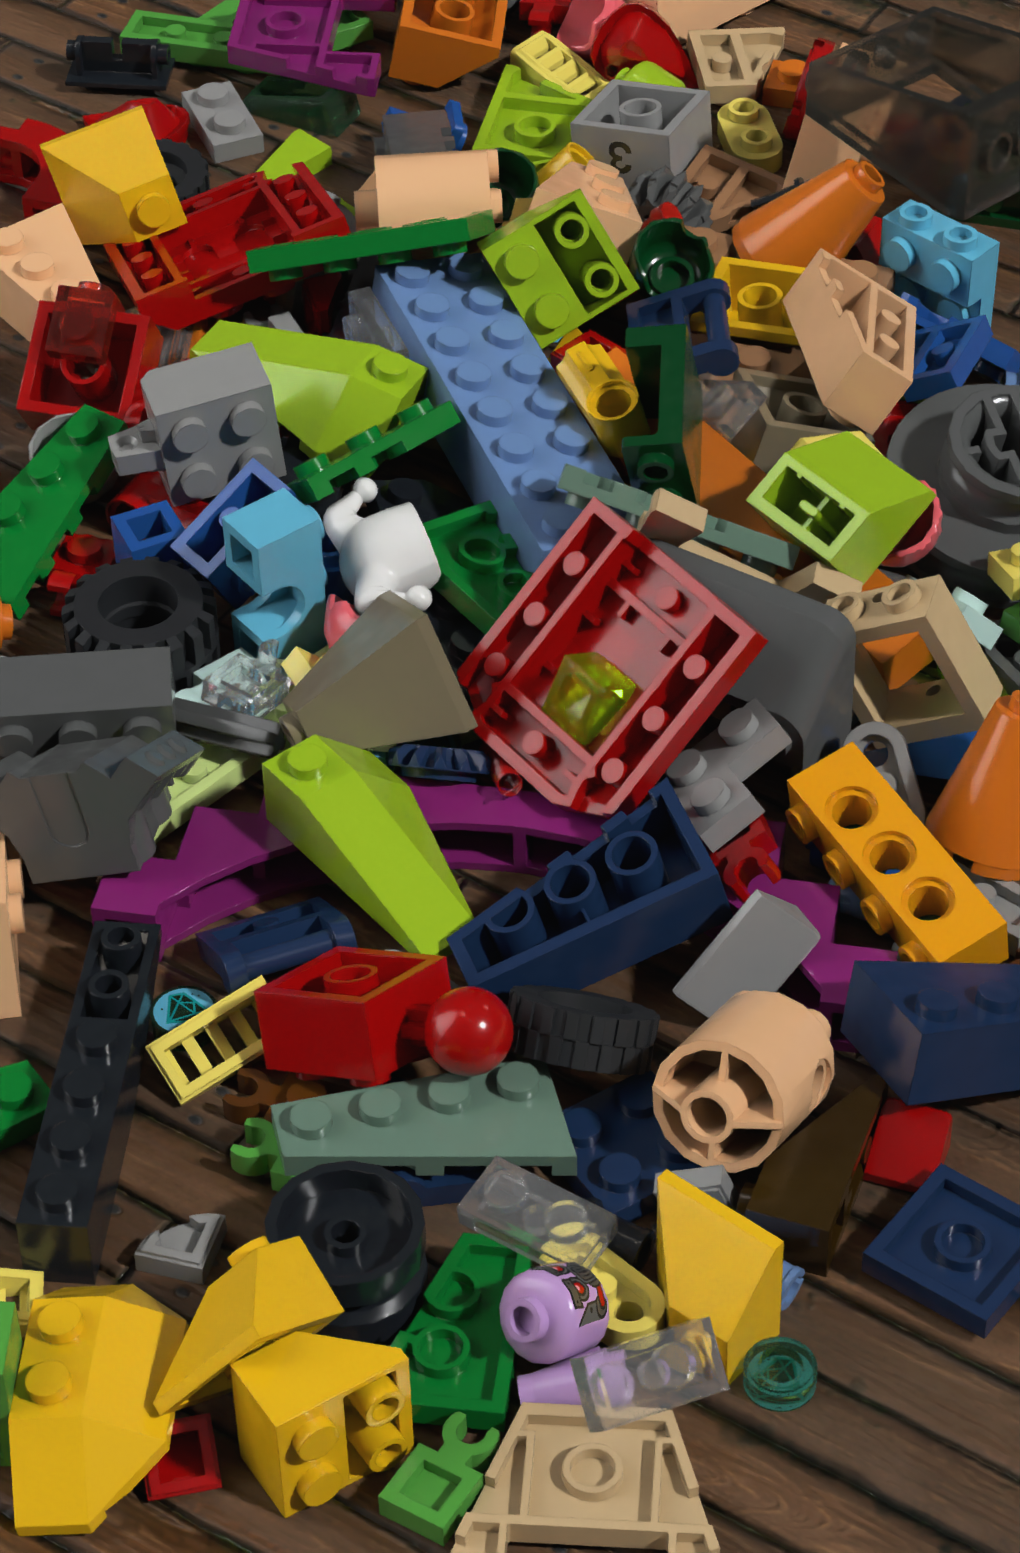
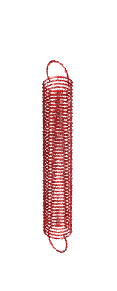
(502, 772)

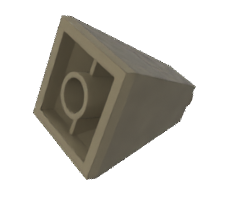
(380, 684)

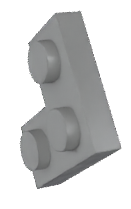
(712, 772)

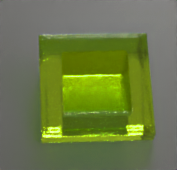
(587, 695)

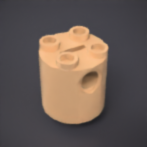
(429, 187)
(744, 1080)

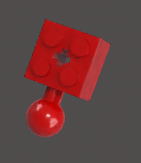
(58, 385)
(375, 1011)

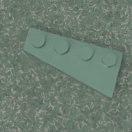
(759, 549)
(432, 1123)

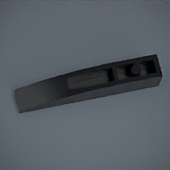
(90, 1106)

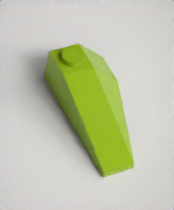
(325, 384)
(367, 838)

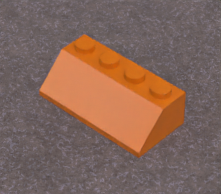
(445, 39)

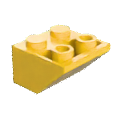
(320, 1415)

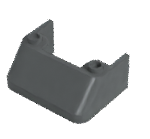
(804, 668)

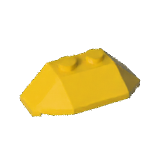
(86, 1406)

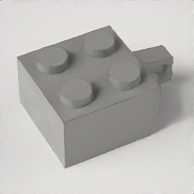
(203, 424)

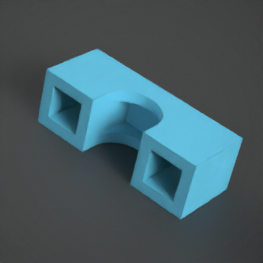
(280, 556)

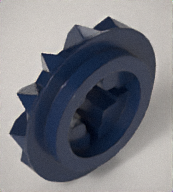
(439, 762)

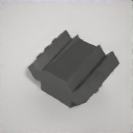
(91, 803)

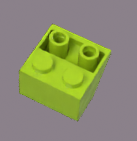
(558, 266)
(841, 503)

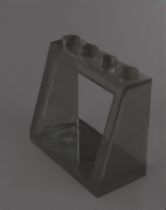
(938, 150)

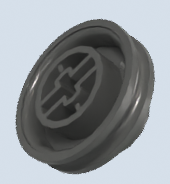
(970, 453)

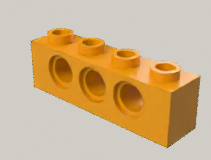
(851, 791)

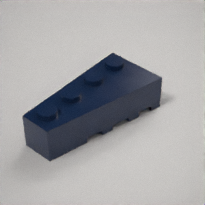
(601, 909)
(937, 1027)

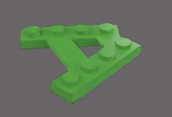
(205, 38)

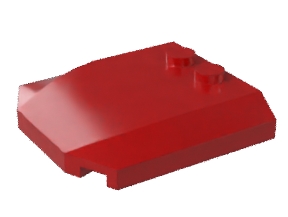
(204, 263)
(645, 614)

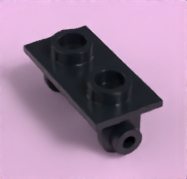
(142, 65)

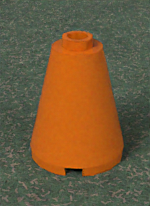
(815, 215)
(981, 801)

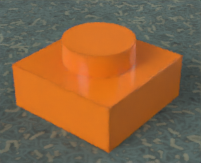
(782, 83)

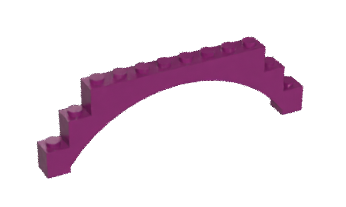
(244, 860)

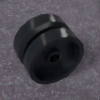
(365, 1239)

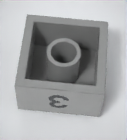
(644, 127)

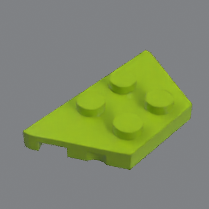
(529, 117)

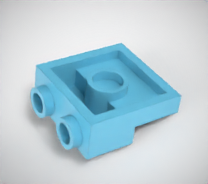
(940, 261)

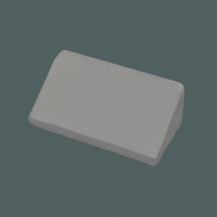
(749, 954)

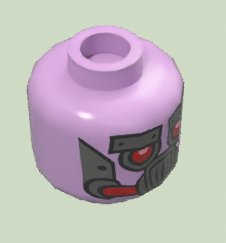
(554, 1312)

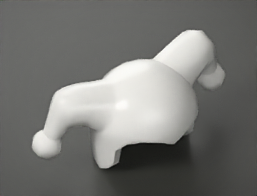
(382, 549)

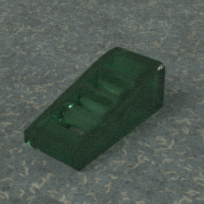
(303, 105)

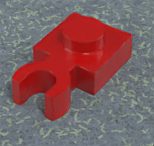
(746, 858)

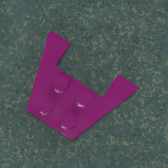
(298, 42)

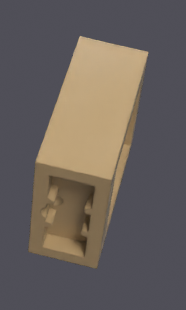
(927, 708)

